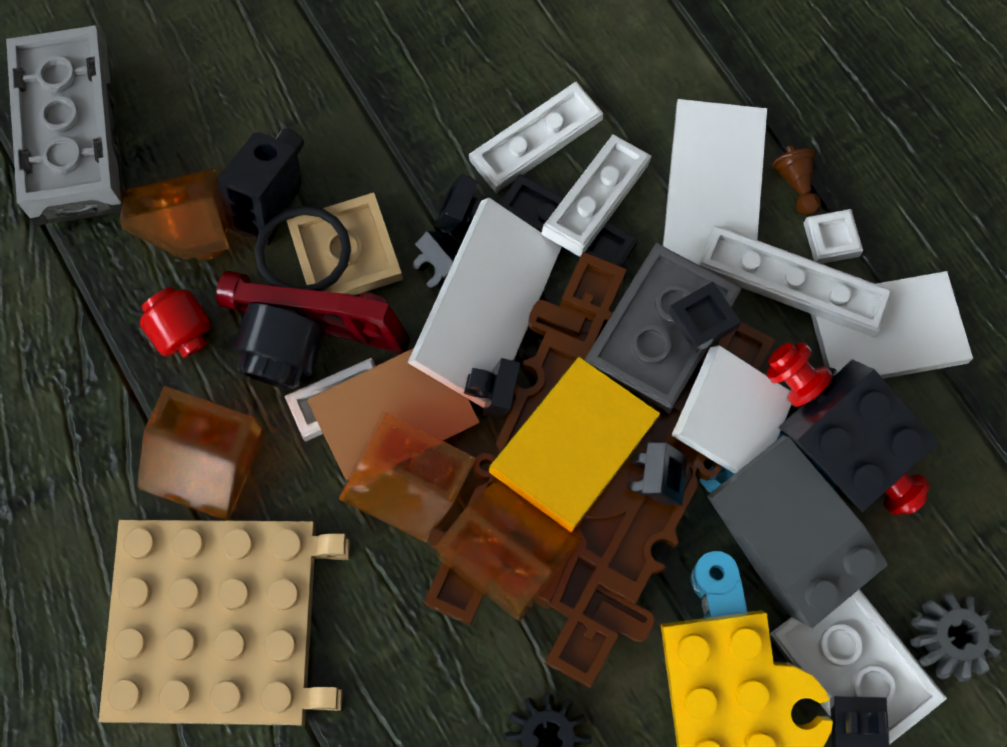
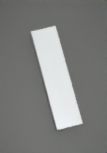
(796, 281)

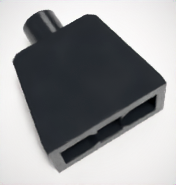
(261, 181)

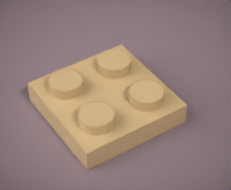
(371, 256)

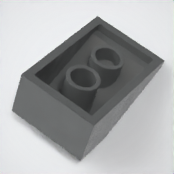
(797, 532)

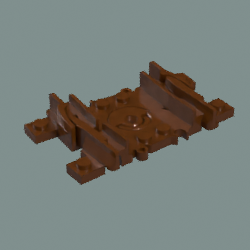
(614, 559)

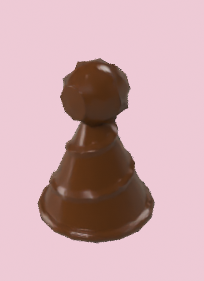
(797, 170)

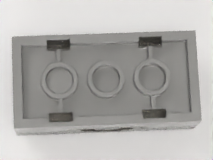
(65, 125)

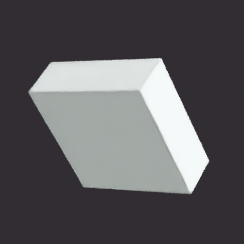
(833, 236)

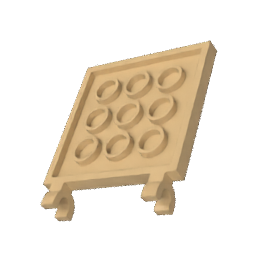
(214, 623)

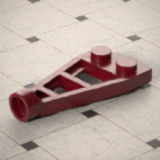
(363, 321)

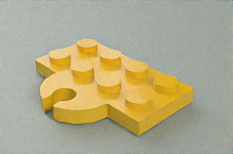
(730, 688)

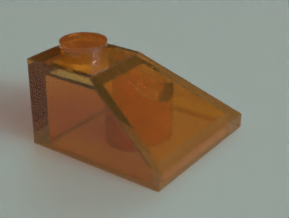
(179, 215)

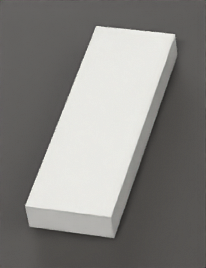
(536, 137)
(596, 195)

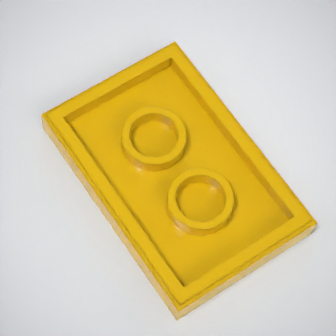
(574, 444)

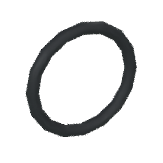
(298, 211)

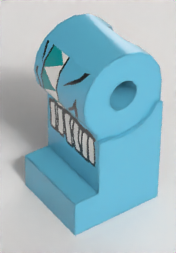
(718, 585)

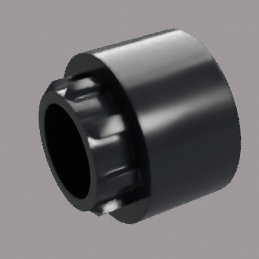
(277, 345)

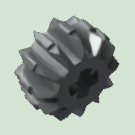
(972, 628)

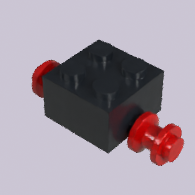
(854, 430)

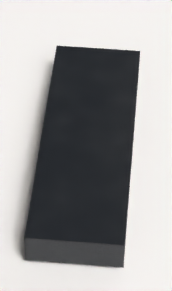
(536, 204)

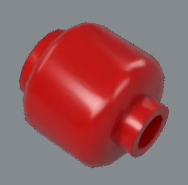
(175, 322)

